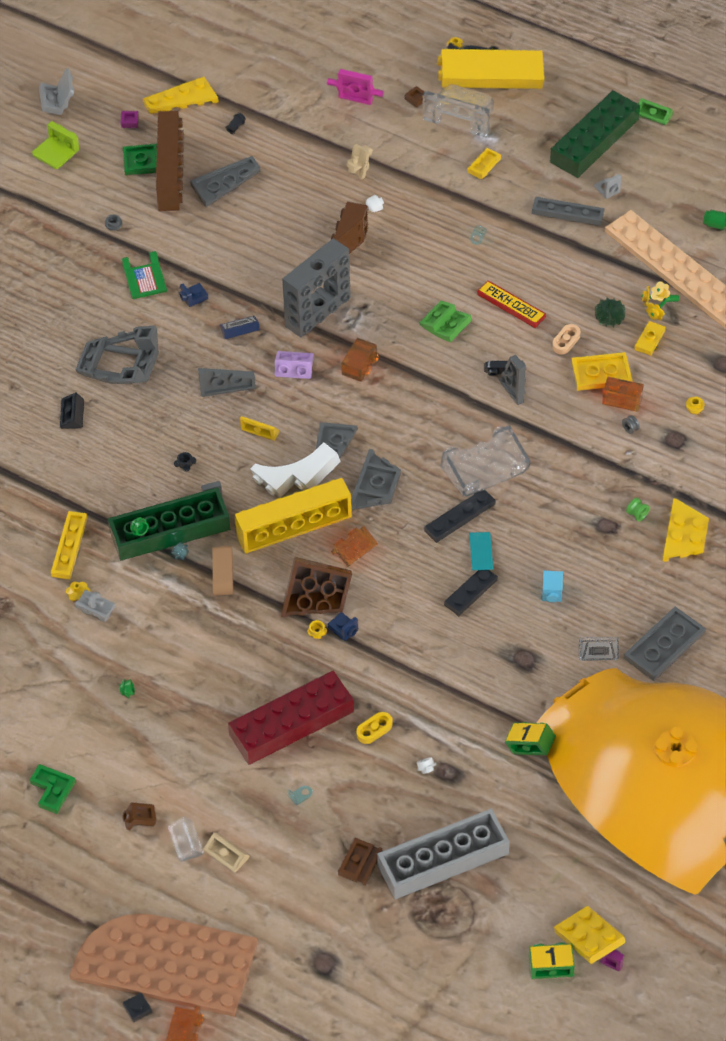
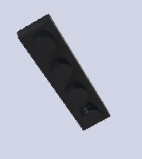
(459, 515)

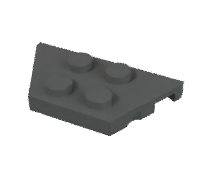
(375, 483)

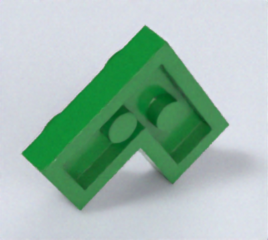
(56, 787)

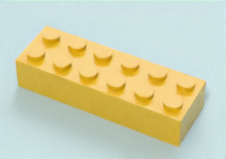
(293, 515)

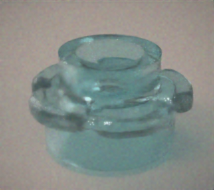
(180, 551)

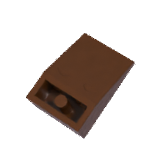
(352, 226)

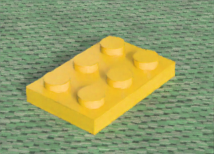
(592, 371)
(589, 934)

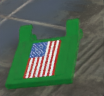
(144, 279)

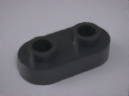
(494, 368)

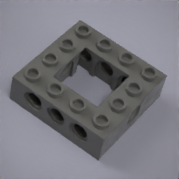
(326, 266)

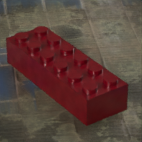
(291, 717)

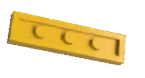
(69, 545)

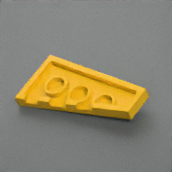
(186, 94)

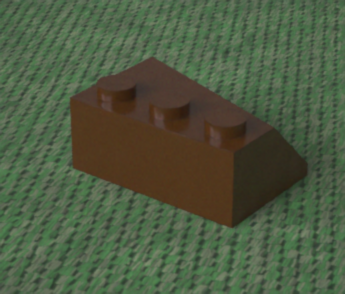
(315, 588)

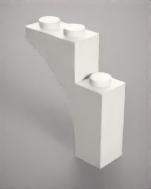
(303, 474)

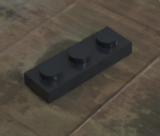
(470, 591)

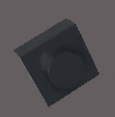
(137, 1007)

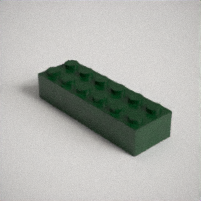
(594, 134)
(170, 523)

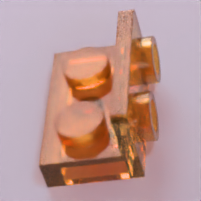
(354, 546)
(185, 1024)

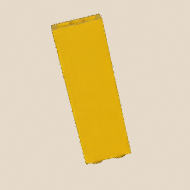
(491, 68)

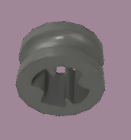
(630, 424)

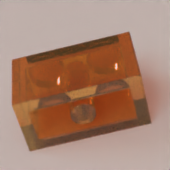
(359, 359)
(622, 394)

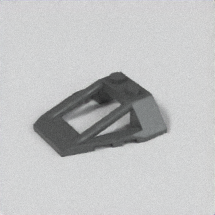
(147, 354)

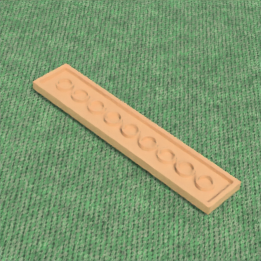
(671, 264)

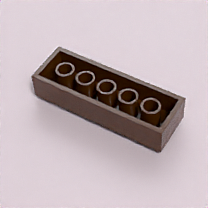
(169, 161)

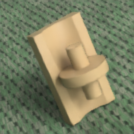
(359, 160)

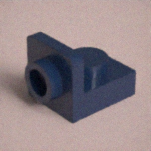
(193, 294)
(343, 626)

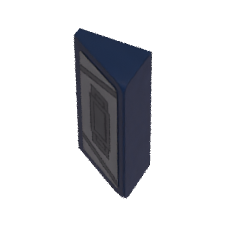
(239, 327)

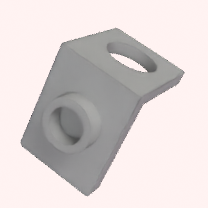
(612, 186)

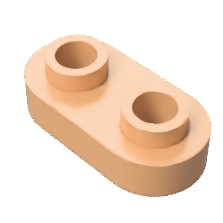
(563, 341)

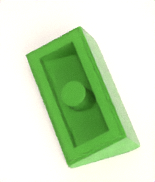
(654, 111)

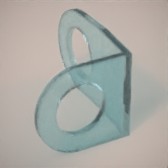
(478, 231)
(297, 796)

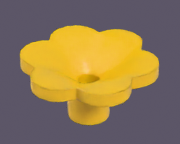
(76, 590)

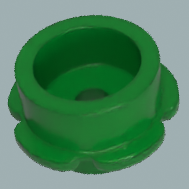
(139, 526)
(127, 688)

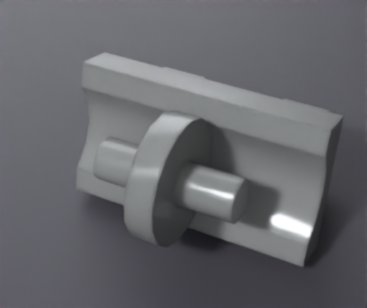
(95, 605)

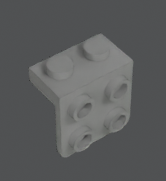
(55, 98)

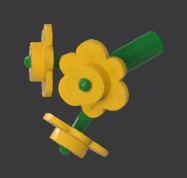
(660, 293)

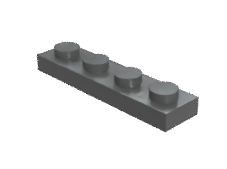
(568, 211)

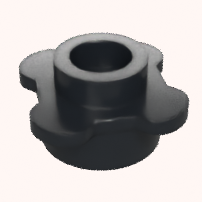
(187, 458)

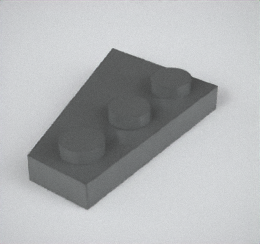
(514, 379)
(224, 381)
(336, 436)

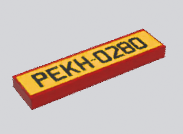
(511, 304)

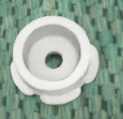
(426, 765)

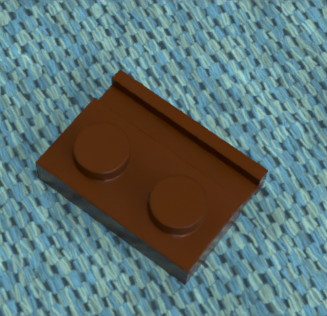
(359, 861)

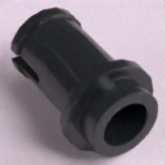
(237, 121)

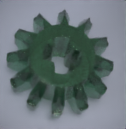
(610, 312)

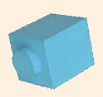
(552, 586)

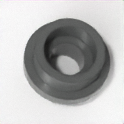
(113, 222)

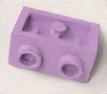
(294, 364)

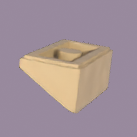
(226, 852)

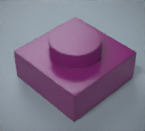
(129, 119)
(613, 960)

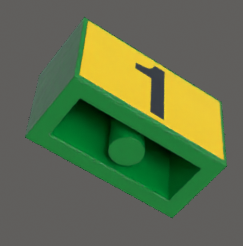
(530, 738)
(551, 961)

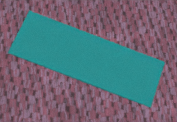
(481, 551)

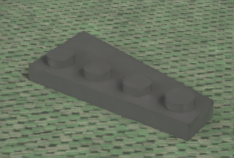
(222, 181)

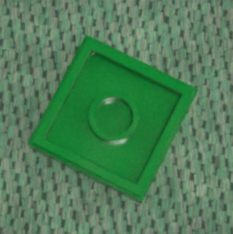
(140, 159)

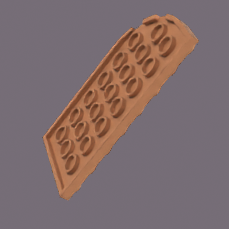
(168, 961)

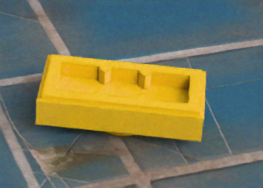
(484, 163)
(650, 338)

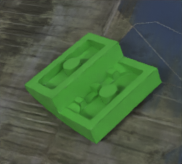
(445, 321)

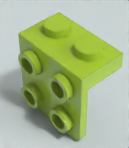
(57, 147)

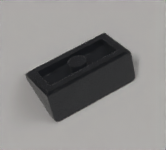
(72, 411)

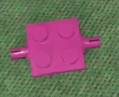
(355, 86)

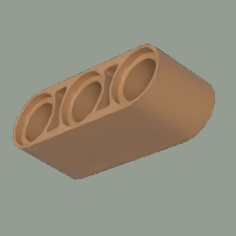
(222, 570)

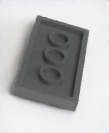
(664, 643)

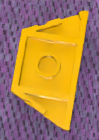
(685, 532)

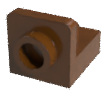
(139, 815)

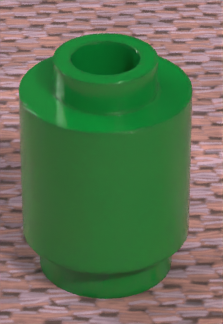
(715, 219)

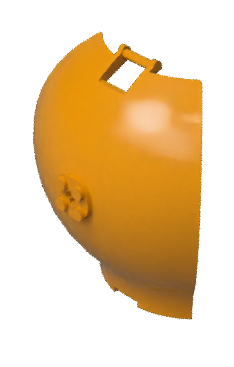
(646, 770)

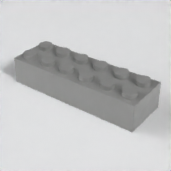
(443, 853)

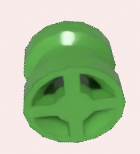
(638, 509)

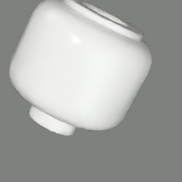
(374, 203)

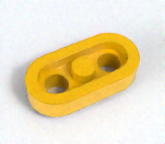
(373, 727)

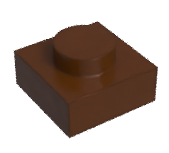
(415, 96)

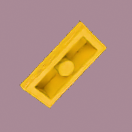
(259, 428)

